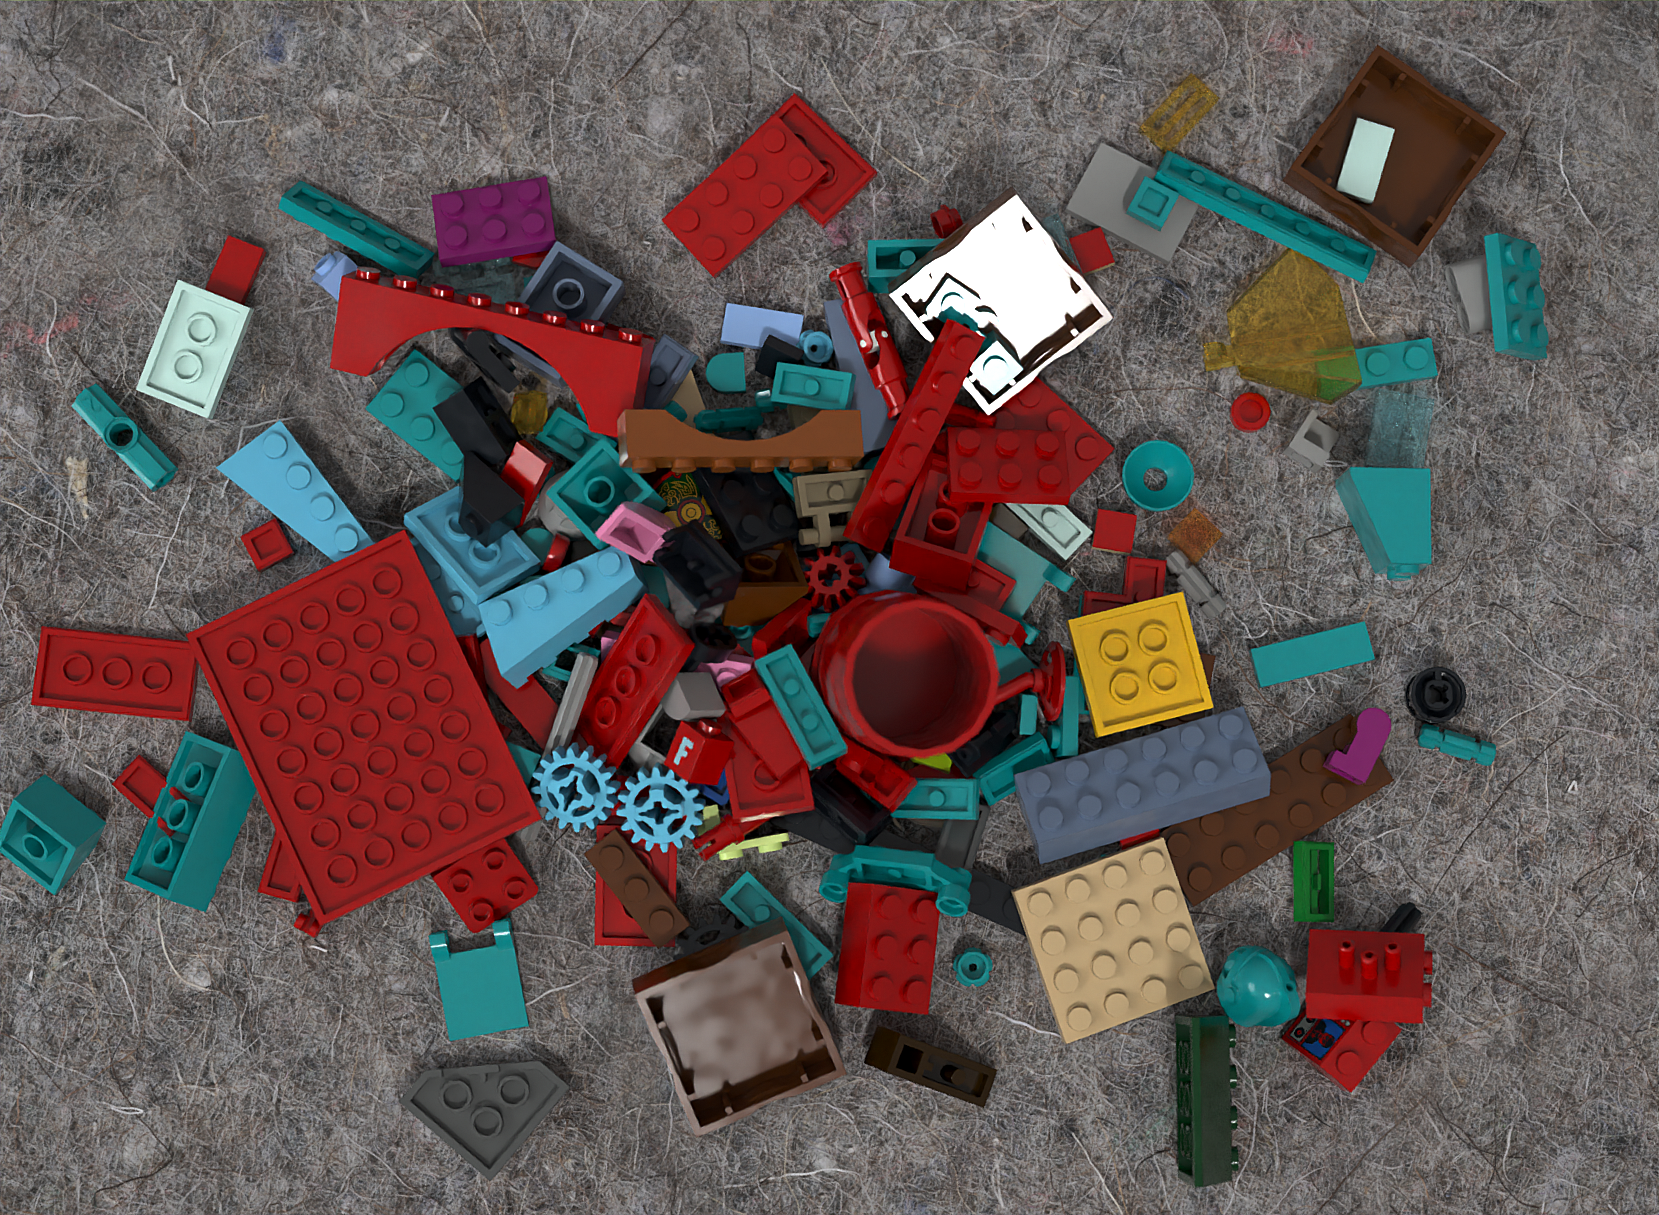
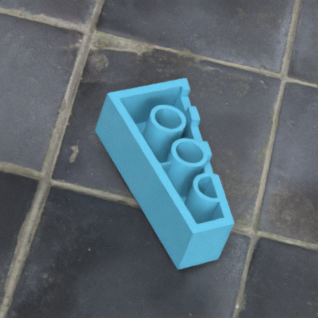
(294, 489)
(560, 608)

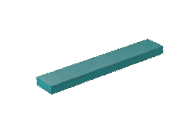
(1265, 216)

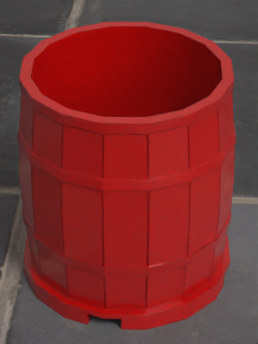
(905, 673)

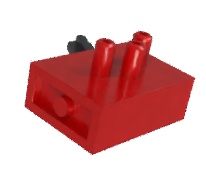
(1370, 972)

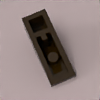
(930, 1066)

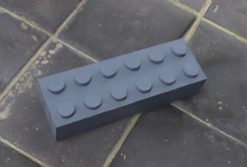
(1142, 785)

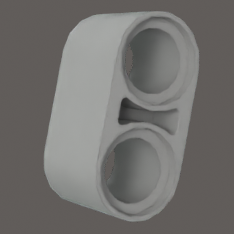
(1470, 293)

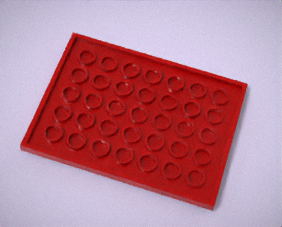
(363, 727)

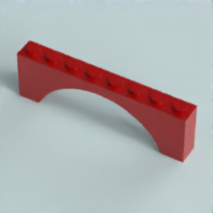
(599, 364)

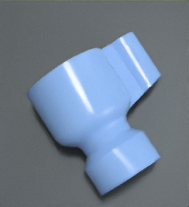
(881, 577)

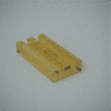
(1157, 138)

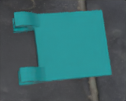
(1024, 566)
(480, 985)

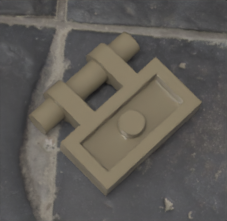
(827, 495)

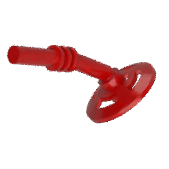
(1046, 680)

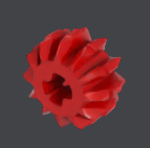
(824, 569)

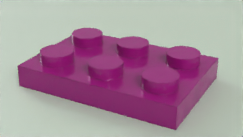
(493, 221)

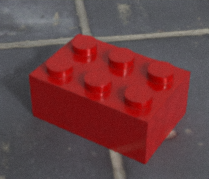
(887, 948)

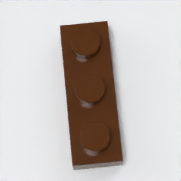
(637, 888)

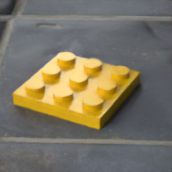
(1139, 664)

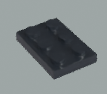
(748, 506)

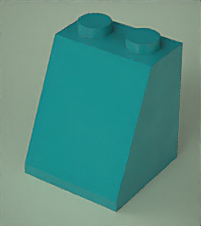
(1390, 517)

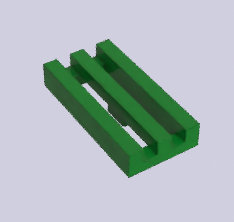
(1308, 881)

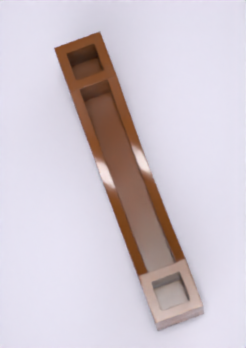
(660, 440)

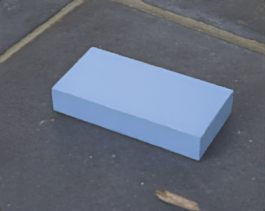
(752, 325)

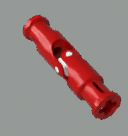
(864, 314)

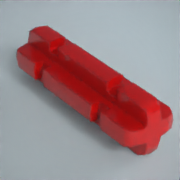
(968, 417)

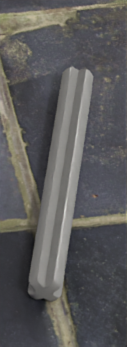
(565, 722)

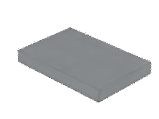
(1106, 195)

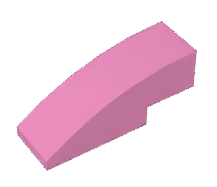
(636, 530)

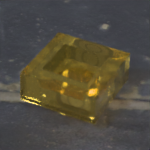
(529, 412)

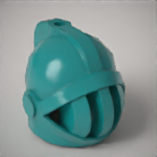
(1258, 988)

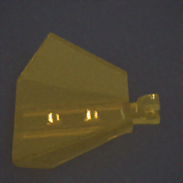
(1290, 333)

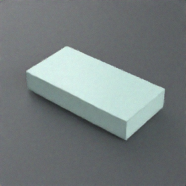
(1364, 161)

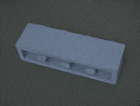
(874, 419)

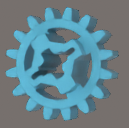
(592, 784)
(644, 809)

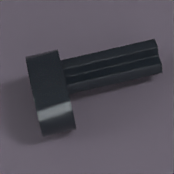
(720, 648)

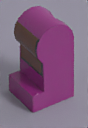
(1369, 733)

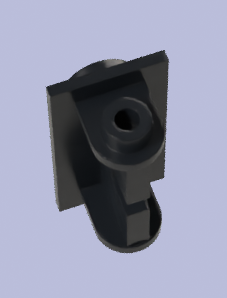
(987, 743)

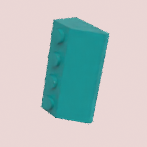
(193, 858)

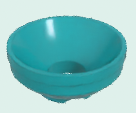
(1166, 458)

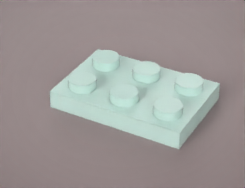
(194, 349)

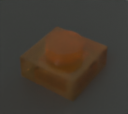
(1194, 535)

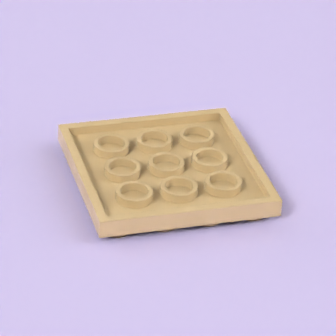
(1112, 939)

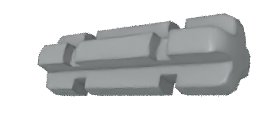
(1195, 584)

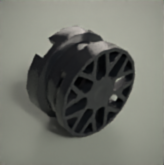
(1435, 695)

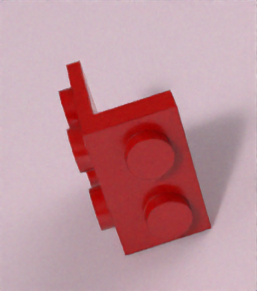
(486, 885)

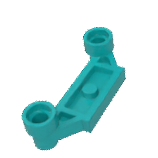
(898, 869)

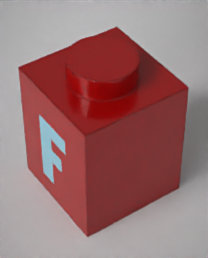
(699, 751)

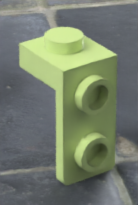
(765, 842)

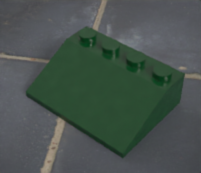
(1204, 1099)

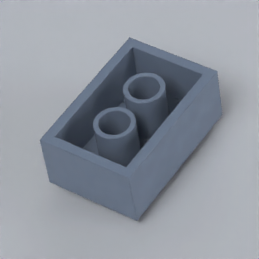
(566, 285)

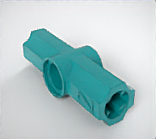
(109, 421)

